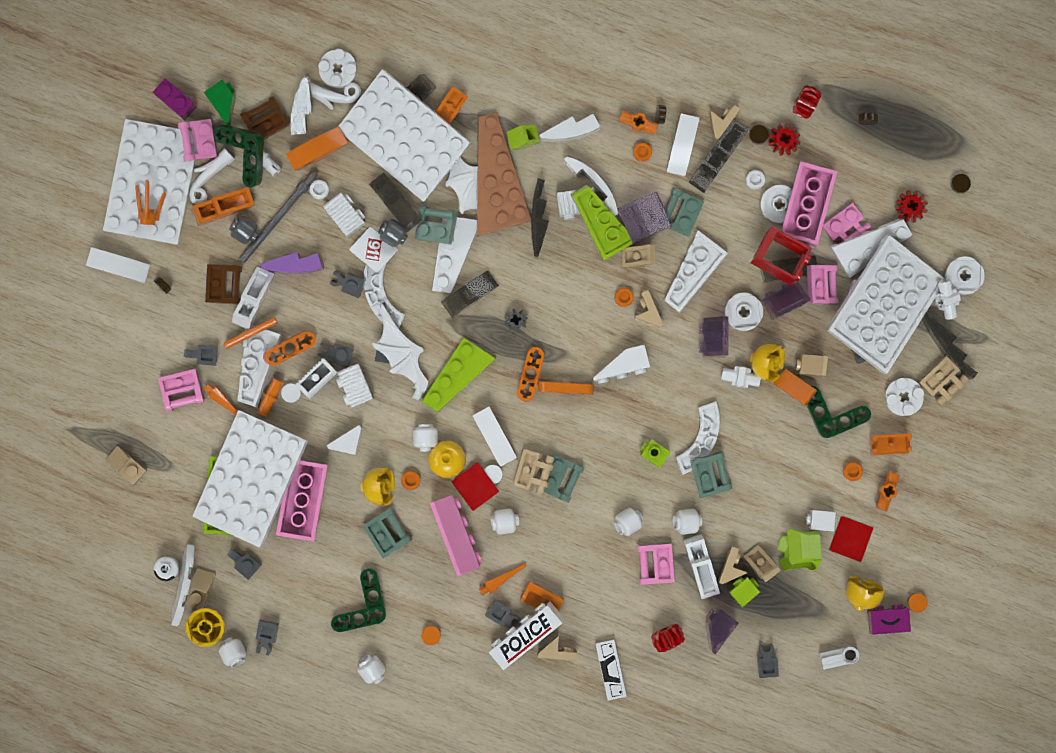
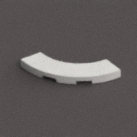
(376, 295)
(705, 439)
(184, 585)

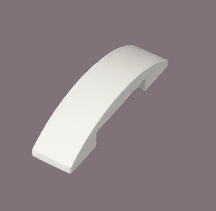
(577, 167)

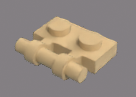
(939, 376)
(528, 471)

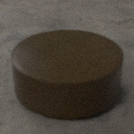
(660, 114)
(868, 118)
(758, 134)
(960, 183)
(162, 285)

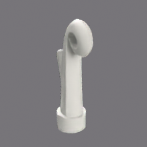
(325, 95)
(209, 171)

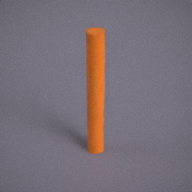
(251, 332)

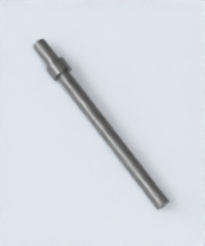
(302, 188)

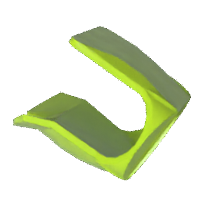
(800, 550)

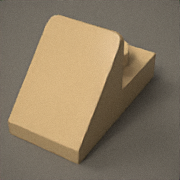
(720, 125)
(638, 256)
(651, 316)
(125, 465)
(761, 563)
(728, 571)
(199, 589)
(551, 651)

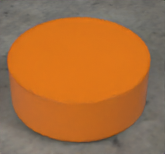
(642, 152)
(624, 297)
(852, 471)
(410, 480)
(917, 602)
(431, 635)

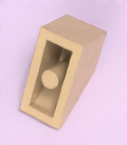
(812, 365)

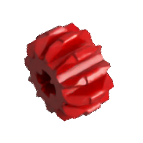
(806, 101)
(790, 145)
(907, 212)
(667, 638)

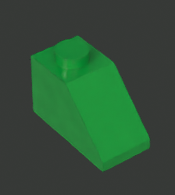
(222, 99)

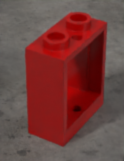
(789, 242)

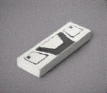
(610, 669)

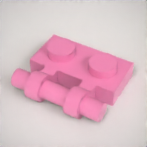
(844, 221)

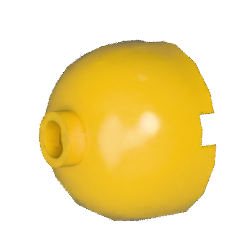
(767, 361)
(446, 459)
(378, 486)
(864, 594)
(205, 627)

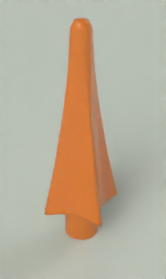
(217, 396)
(493, 584)

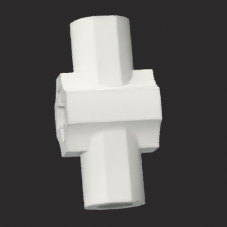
(947, 299)
(740, 377)

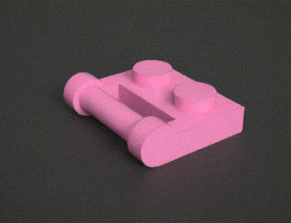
(202, 139)
(818, 284)
(180, 383)
(662, 564)

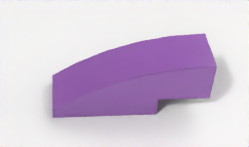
(294, 265)

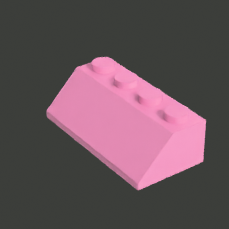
(809, 203)
(302, 502)
(455, 536)

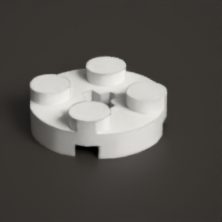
(327, 65)
(767, 201)
(972, 268)
(752, 318)
(893, 399)

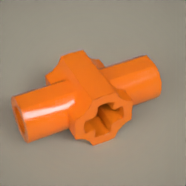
(647, 126)
(890, 481)

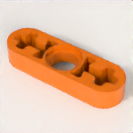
(299, 337)
(538, 362)
(570, 388)

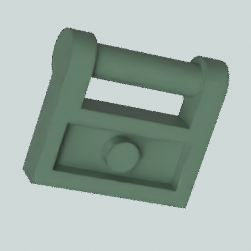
(688, 212)
(435, 231)
(557, 475)
(705, 476)
(381, 536)

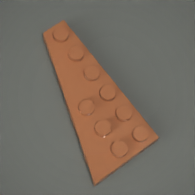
(498, 189)

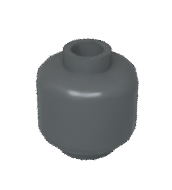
(243, 230)
(392, 233)

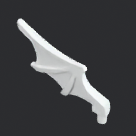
(464, 182)
(401, 354)

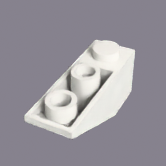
(629, 361)

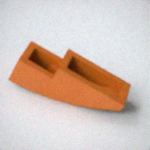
(316, 149)
(222, 206)

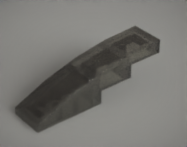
(719, 155)
(538, 225)
(944, 340)

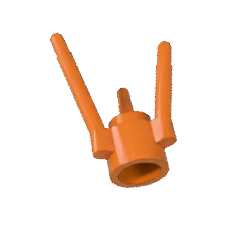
(147, 215)

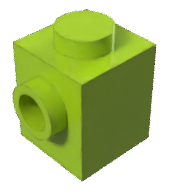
(519, 136)
(654, 453)
(744, 590)

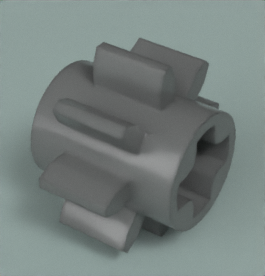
(512, 324)

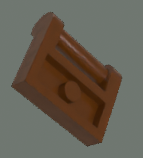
(268, 124)
(216, 284)

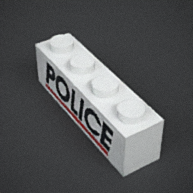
(526, 635)

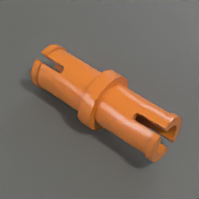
(269, 397)

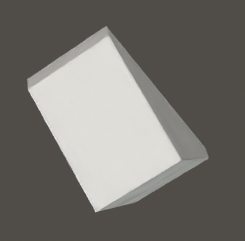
(348, 442)

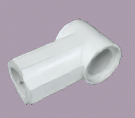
(837, 657)

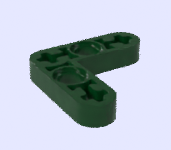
(246, 144)
(827, 419)
(371, 606)

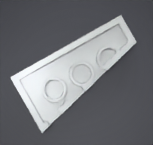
(857, 251)
(451, 257)
(698, 266)
(254, 368)

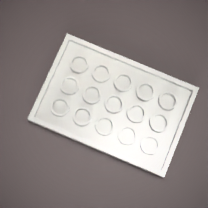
(404, 135)
(157, 156)
(885, 304)
(250, 478)

